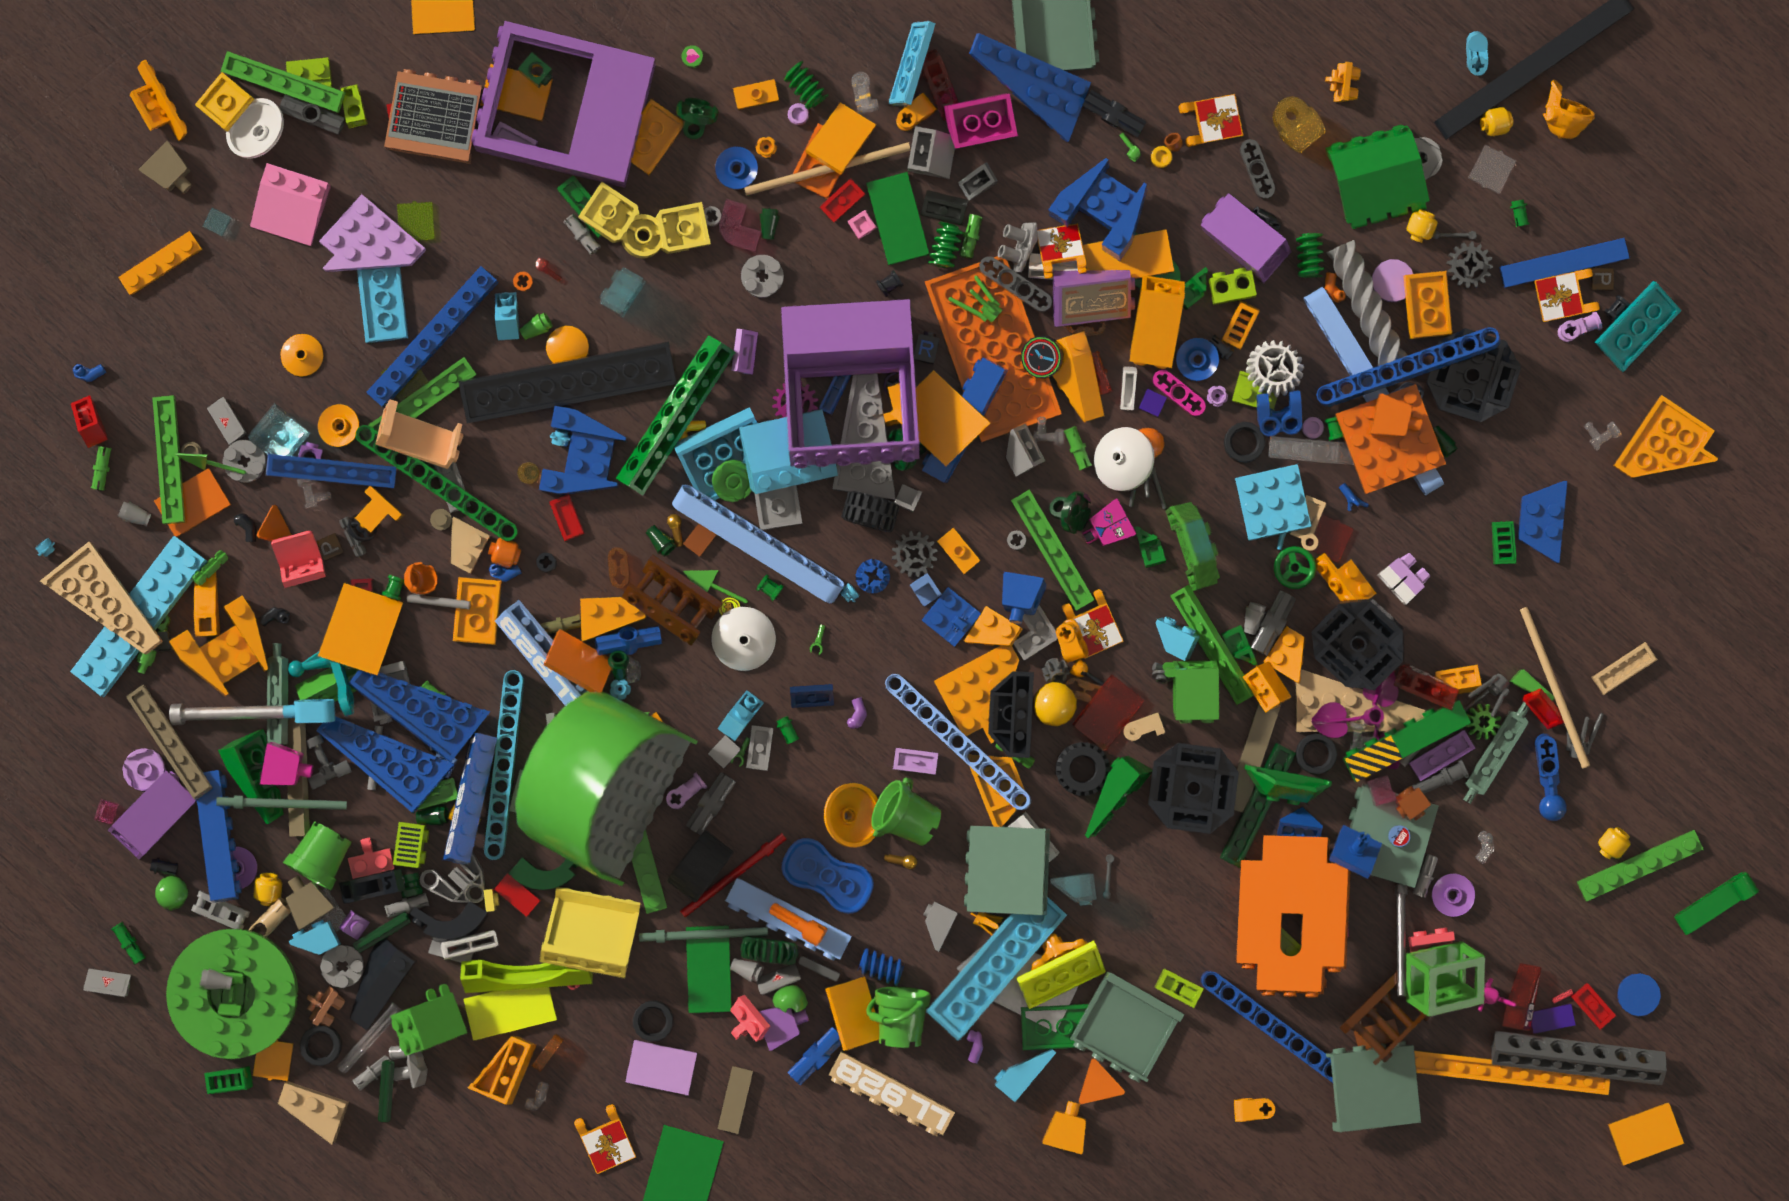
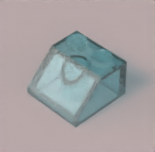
(622, 292)
(278, 432)
(1077, 887)

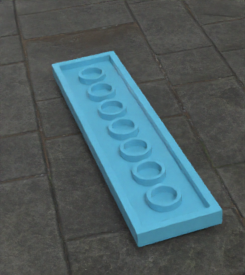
(155, 597)
(993, 969)

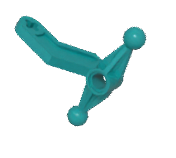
(345, 693)

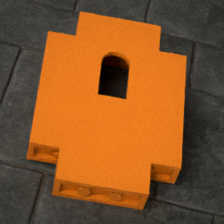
(1293, 880)

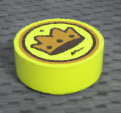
(728, 604)

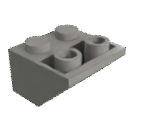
(931, 153)

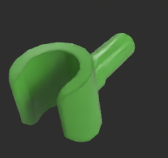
(1134, 152)
(819, 639)
(742, 751)

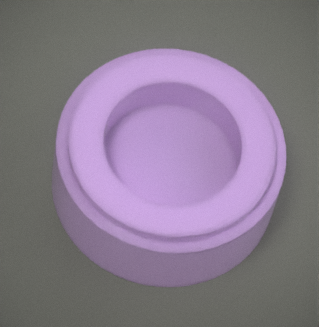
(798, 114)
(1312, 427)

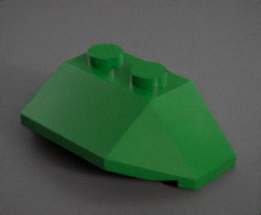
(1286, 785)

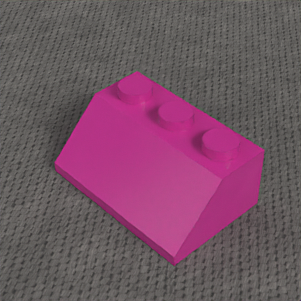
(980, 120)

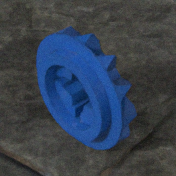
(876, 585)

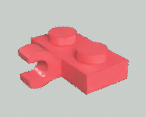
(370, 861)
(750, 1020)

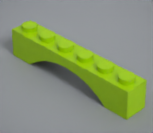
(488, 976)

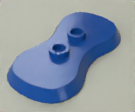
(841, 883)

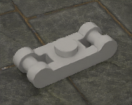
(220, 911)

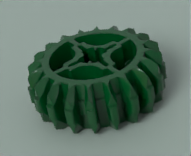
(769, 950)

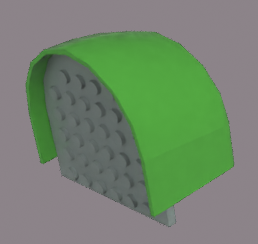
(597, 781)

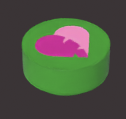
(692, 56)

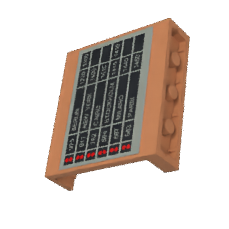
(433, 116)

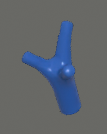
(1351, 497)

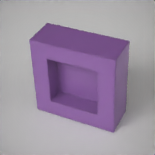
(354, 925)

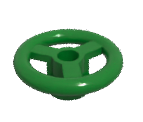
(1290, 551)

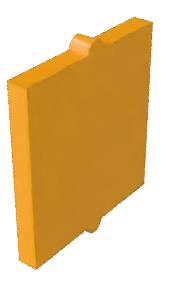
(274, 1061)

